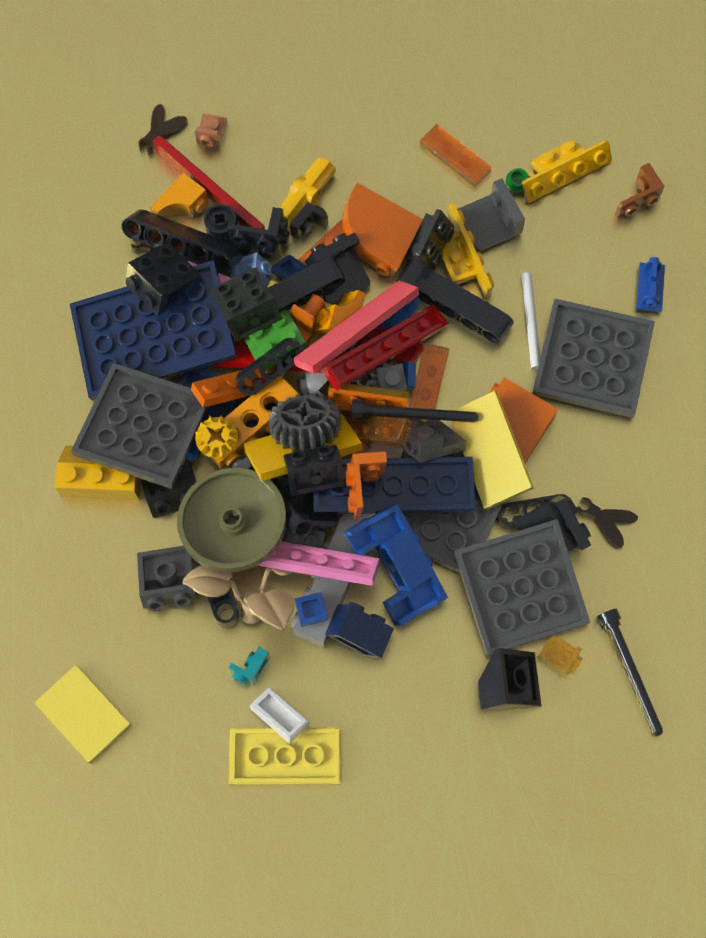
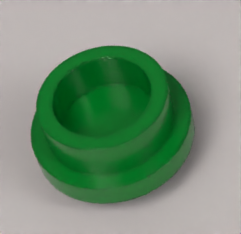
(515, 178)

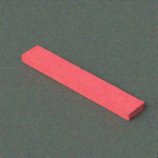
(356, 327)

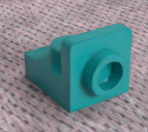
(255, 665)

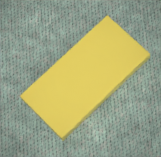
(495, 452)
(266, 758)

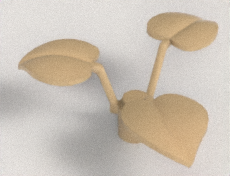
(271, 606)

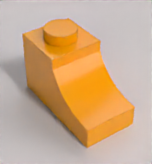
(181, 198)
(333, 315)

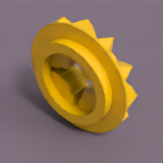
(216, 448)

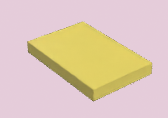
(82, 714)

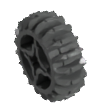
(304, 422)

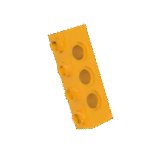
(253, 409)

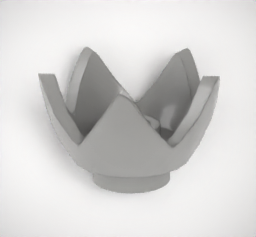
(311, 384)

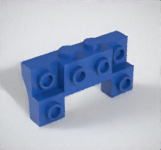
(403, 558)

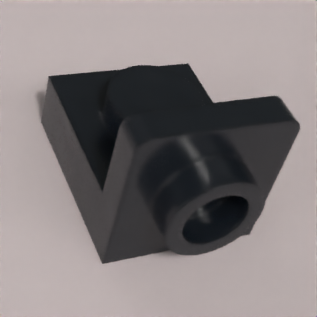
(306, 218)

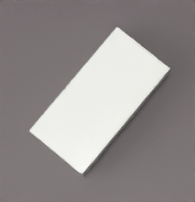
(279, 715)

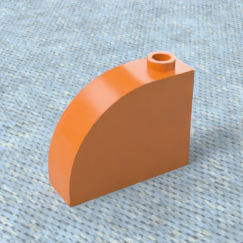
(382, 228)
(527, 415)

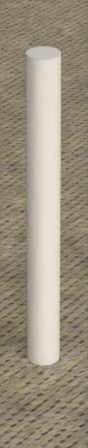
(531, 320)

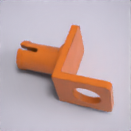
(305, 317)

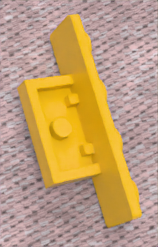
(564, 166)
(461, 258)

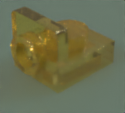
(560, 655)

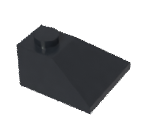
(509, 681)

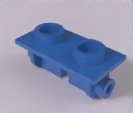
(650, 285)

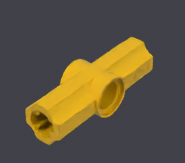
(307, 188)

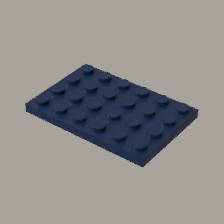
(126, 332)

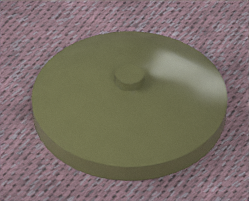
(231, 520)

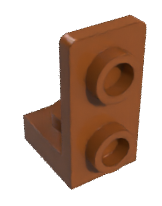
(652, 189)

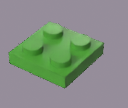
(268, 337)

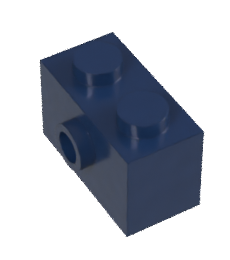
(359, 630)

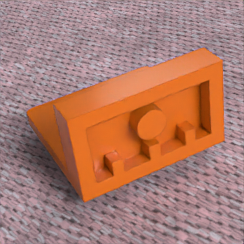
(369, 468)

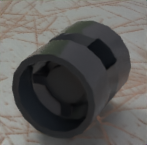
(217, 220)

